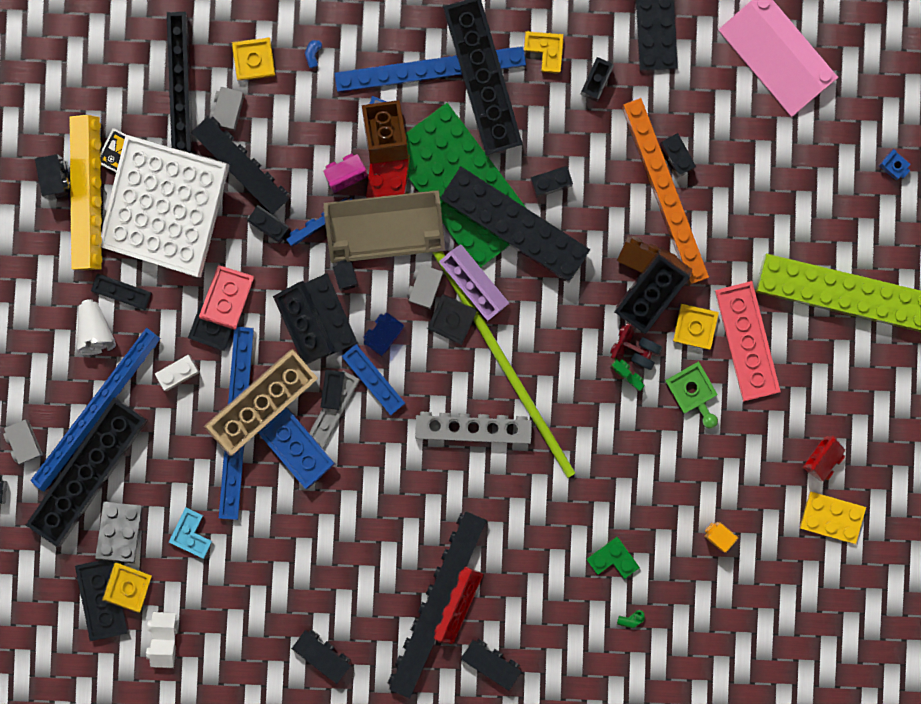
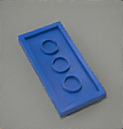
(296, 448)

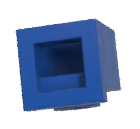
(888, 165)

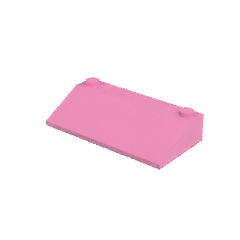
(778, 54)

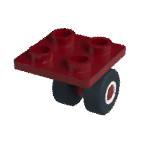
(649, 347)

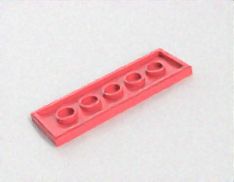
(747, 341)

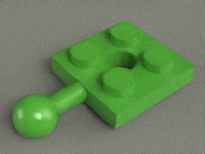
(704, 392)

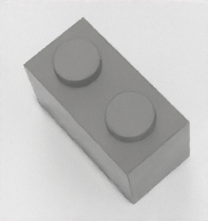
(227, 107)
(425, 286)
(22, 441)

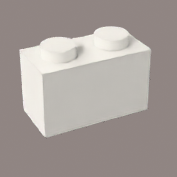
(177, 373)

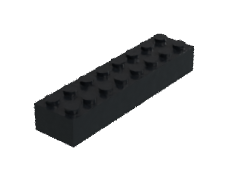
(482, 75)
(514, 224)
(86, 472)

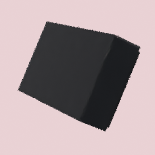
(332, 389)

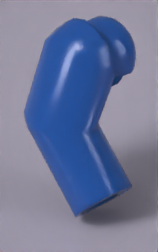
(311, 51)

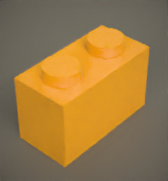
(720, 536)

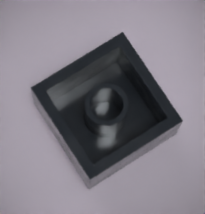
(53, 177)

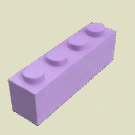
(474, 282)

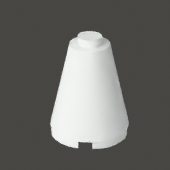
(93, 330)

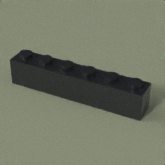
(243, 168)

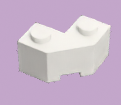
(162, 648)

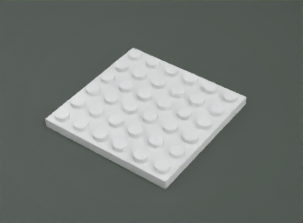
(163, 205)

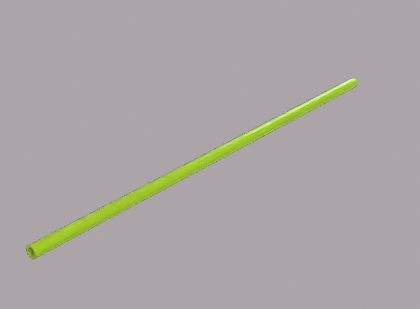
(512, 376)

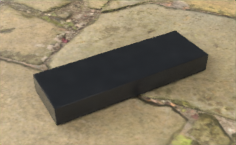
(121, 291)

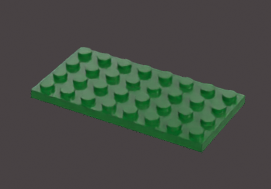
(436, 153)

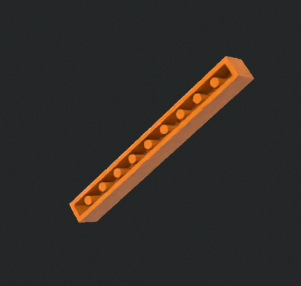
(664, 189)

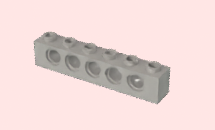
(423, 430)

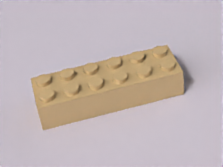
(260, 402)

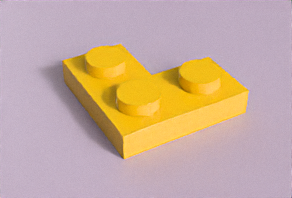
(549, 45)

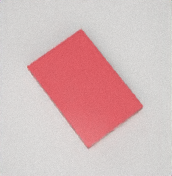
(226, 297)

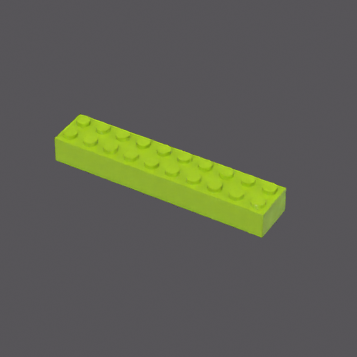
(840, 292)

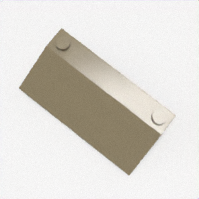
(384, 226)

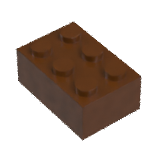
(384, 132)

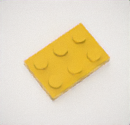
(832, 517)

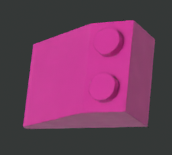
(345, 173)

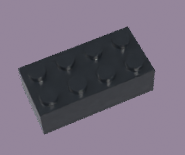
(653, 290)

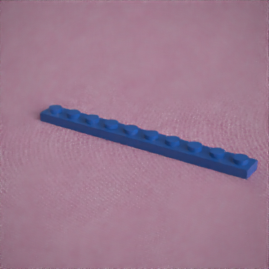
(417, 71)
(238, 383)
(94, 410)

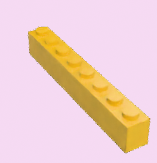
(85, 192)

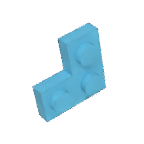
(185, 536)

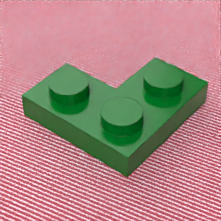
(621, 368)
(613, 553)

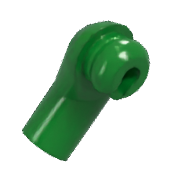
(632, 621)

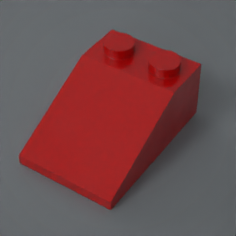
(824, 458)

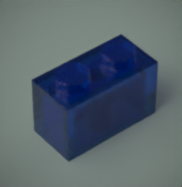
(383, 334)

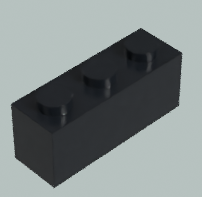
(322, 655)
(491, 663)

